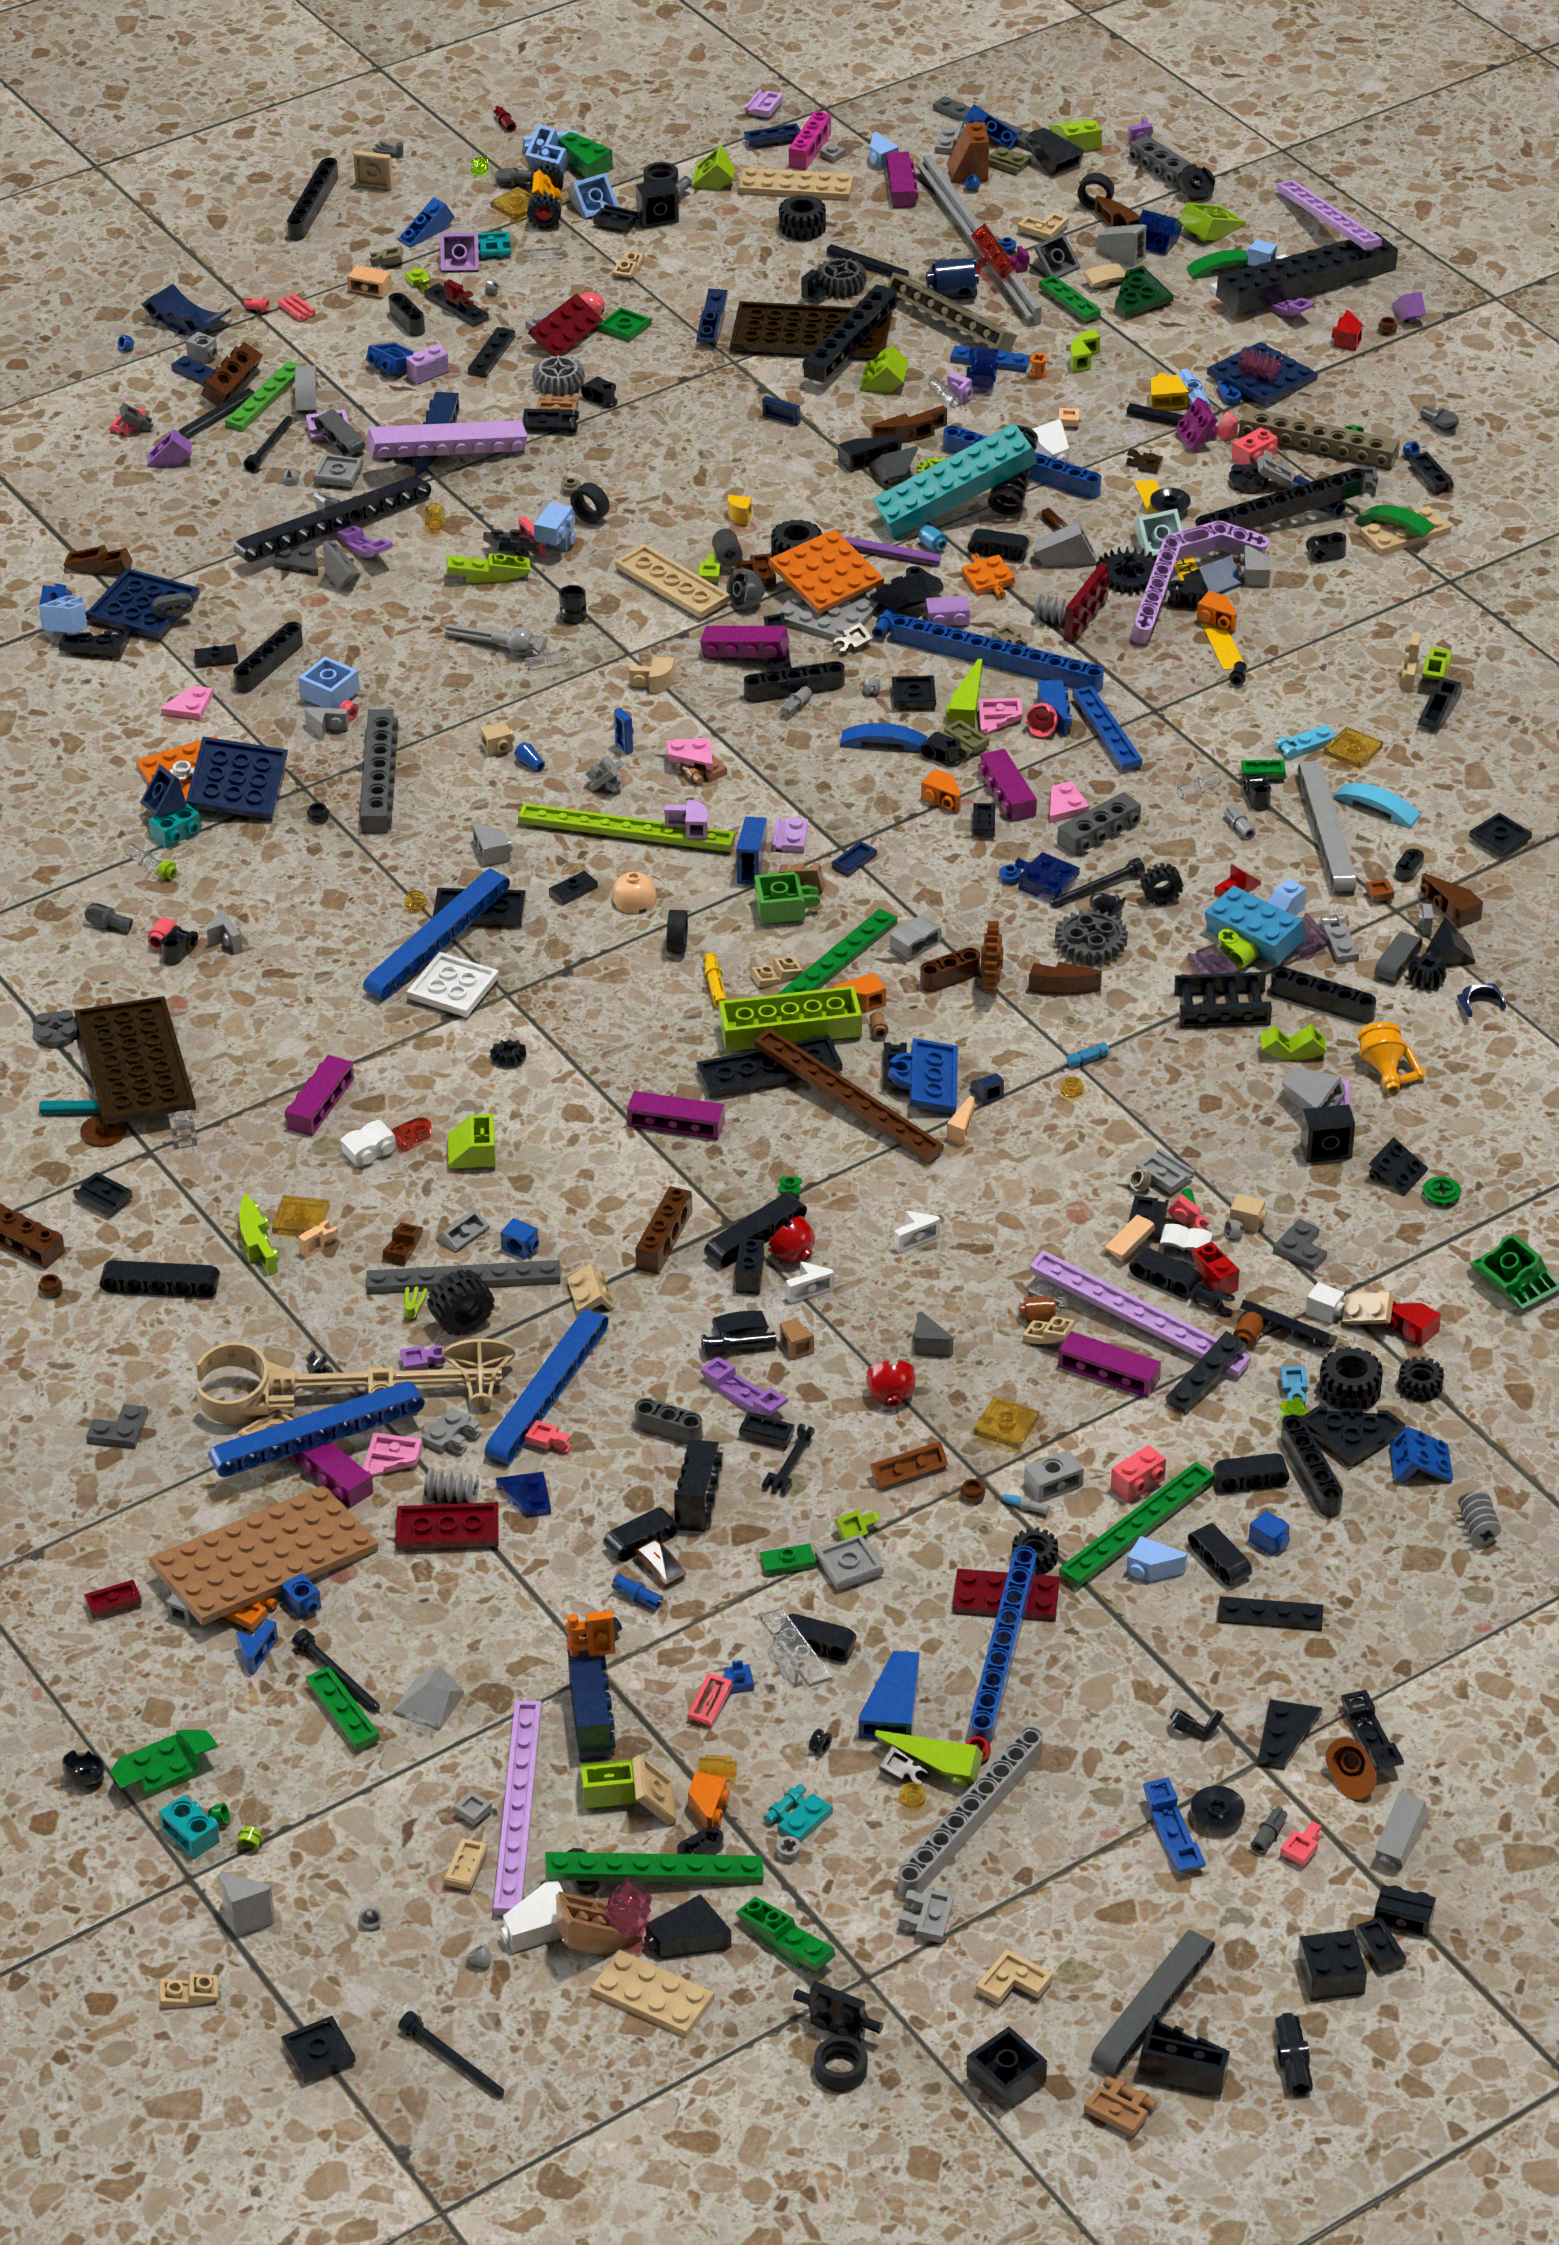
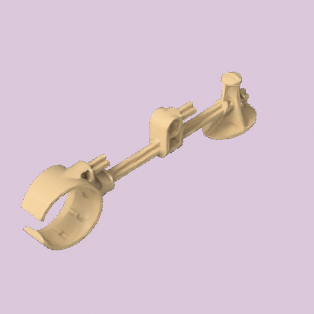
(275, 1378)

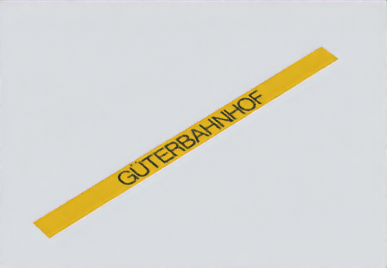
(1218, 637)

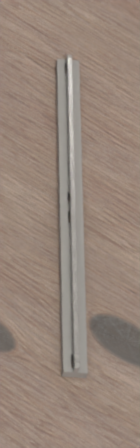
(969, 224)

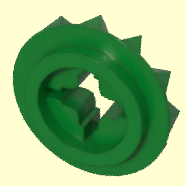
(1449, 1187)

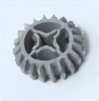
(558, 375)

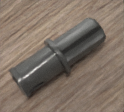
(1268, 1830)

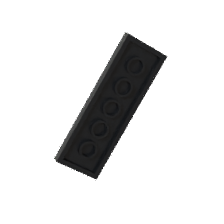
(757, 1070)

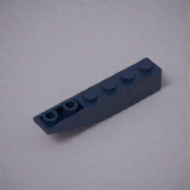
(442, 410)

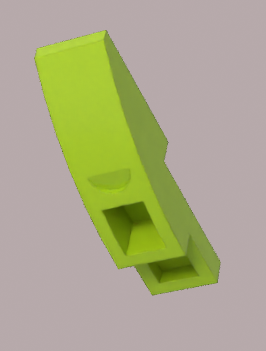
(495, 569)
(255, 1237)

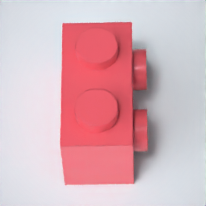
(1252, 446)
(1138, 1473)

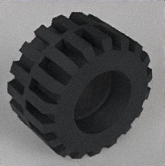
(802, 217)
(792, 534)
(460, 1302)
(1350, 1378)

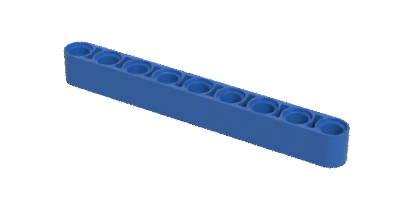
(1047, 470)
(436, 934)
(546, 1386)
(316, 1429)
(1003, 1643)

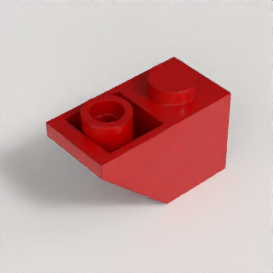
(1348, 332)
(1216, 1268)
(1414, 1322)

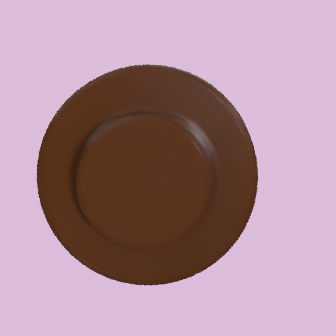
(1387, 325)
(50, 1285)
(972, 1490)

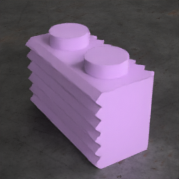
(427, 364)
(948, 610)

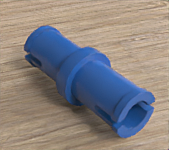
(883, 623)
(637, 1592)

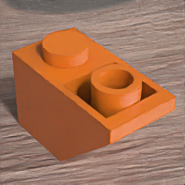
(1217, 611)
(941, 790)
(869, 991)
(707, 1797)

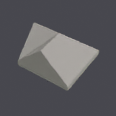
(338, 565)
(431, 1696)

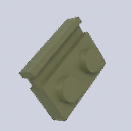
(1008, 160)
(971, 739)

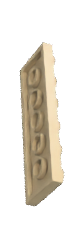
(793, 183)
(672, 581)

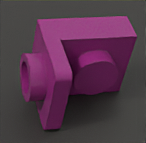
(1021, 260)

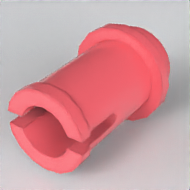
(256, 304)

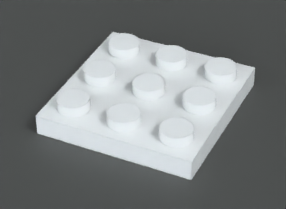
(453, 984)

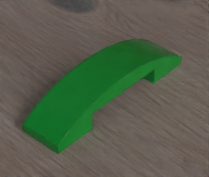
(1228, 258)
(1412, 521)

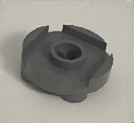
(47, 1022)

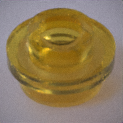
(415, 900)
(1071, 1087)
(912, 1795)

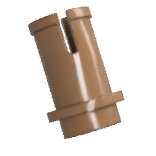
(879, 1028)

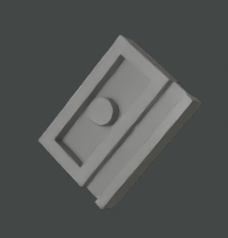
(1166, 1171)

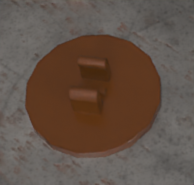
(100, 1135)

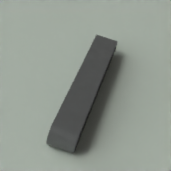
(1154, 1998)

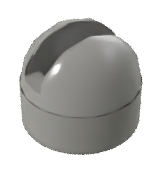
(491, 286)
(290, 478)
(871, 685)
(1232, 1228)
(363, 1917)
(480, 1956)

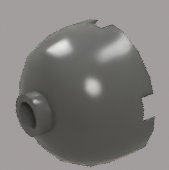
(745, 589)

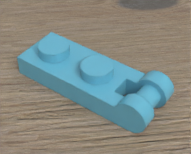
(1305, 742)

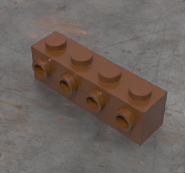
(29, 1238)

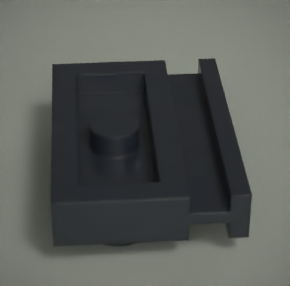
(615, 217)
(103, 1193)
(1152, 1210)

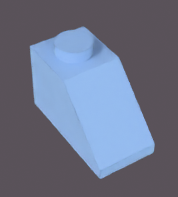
(878, 150)
(1289, 897)
(1155, 1561)

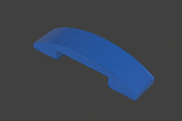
(882, 733)
(1171, 1826)

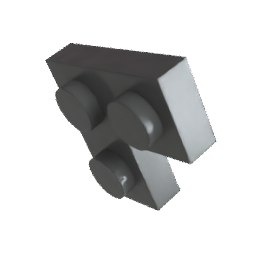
(1297, 1246)
(124, 1432)

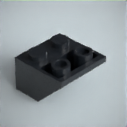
(902, 592)

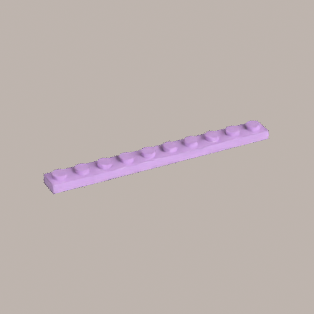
(1329, 215)
(1129, 1308)
(517, 1806)

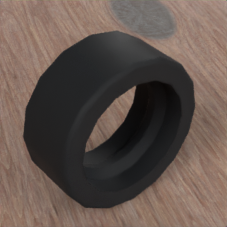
(660, 169)
(1094, 178)
(597, 496)
(677, 931)
(840, 2080)

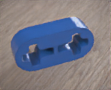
(1229, 395)

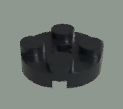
(1192, 189)
(1247, 478)

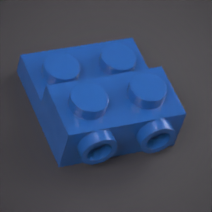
(389, 357)

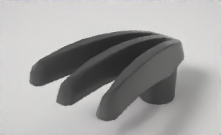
(388, 149)

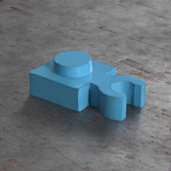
(1294, 1382)

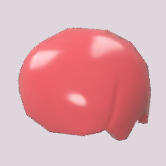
(594, 300)
(1041, 720)

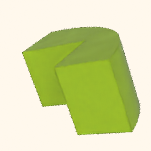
(1082, 350)
(1437, 663)
(1301, 1046)

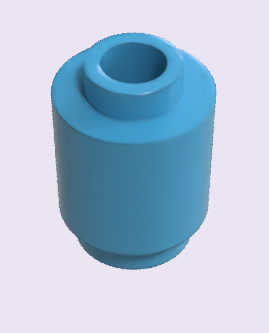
(933, 538)

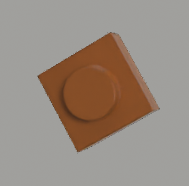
(1379, 890)

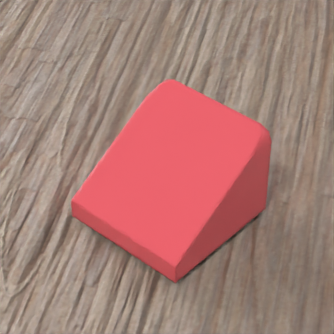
(1228, 427)

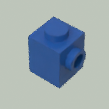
(1269, 1533)

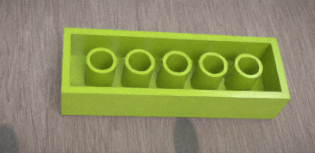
(791, 1015)

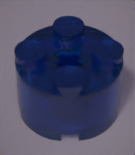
(983, 366)

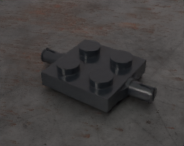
(510, 541)
(837, 2011)

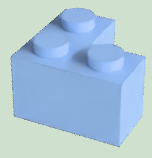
(544, 148)
(555, 527)
(64, 615)

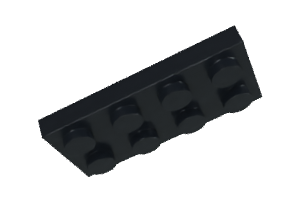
(505, 911)

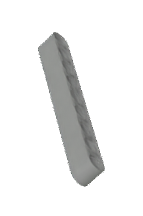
(1327, 827)
(970, 1811)

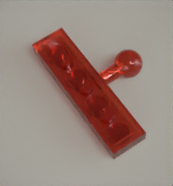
(992, 251)

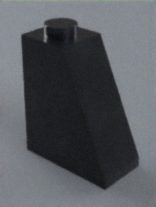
(1053, 151)
(688, 1930)

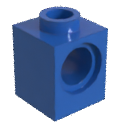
(519, 1238)
(301, 1596)

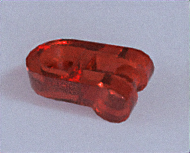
(417, 1130)

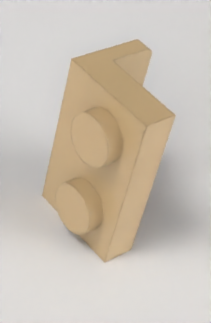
(590, 1289)
(1369, 1307)

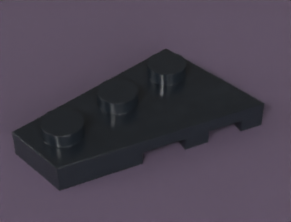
(105, 643)
(1284, 1731)

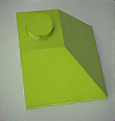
(714, 171)

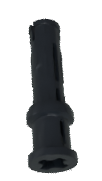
(726, 1343)

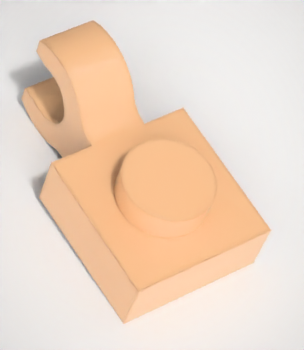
(314, 1239)

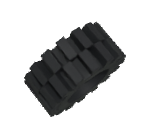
(1158, 875)
(1417, 1388)
(1041, 1541)

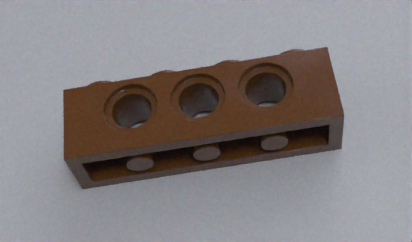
(231, 374)
(663, 1230)

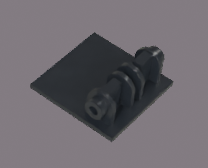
(1397, 1166)

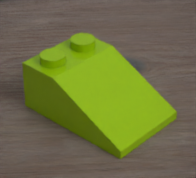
(1081, 132)
(1209, 221)

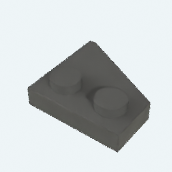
(298, 559)

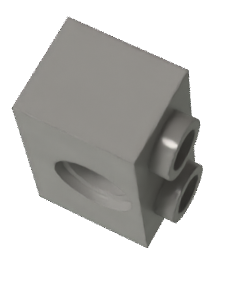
(1053, 1476)

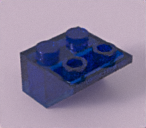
(1161, 231)

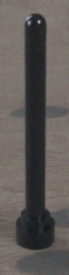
(253, 461)
(1134, 868)
(304, 1641)
(412, 2025)

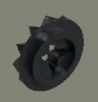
(502, 1058)

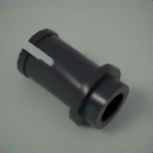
(1237, 676)

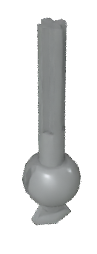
(519, 640)

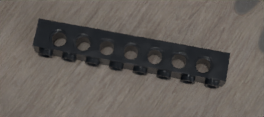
(850, 333)

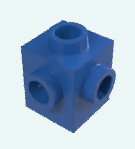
(52, 593)

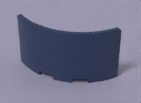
(179, 312)

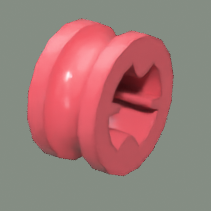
(352, 708)

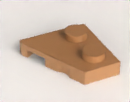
(807, 876)

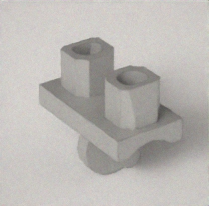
(608, 776)

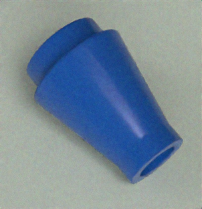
(528, 755)

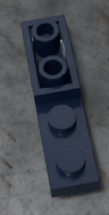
(712, 316)

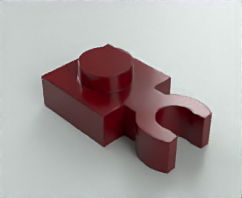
(455, 293)

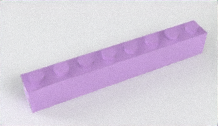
(446, 439)

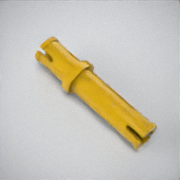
(713, 974)

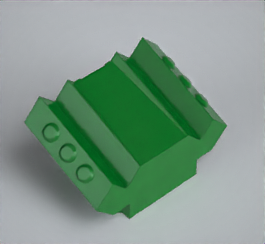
(1516, 1272)

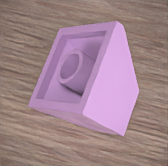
(459, 251)

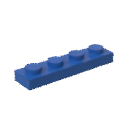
(1006, 360)

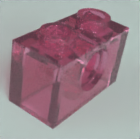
(628, 1908)

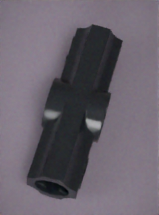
(1293, 2054)

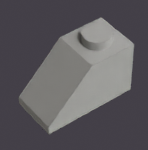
(491, 844)

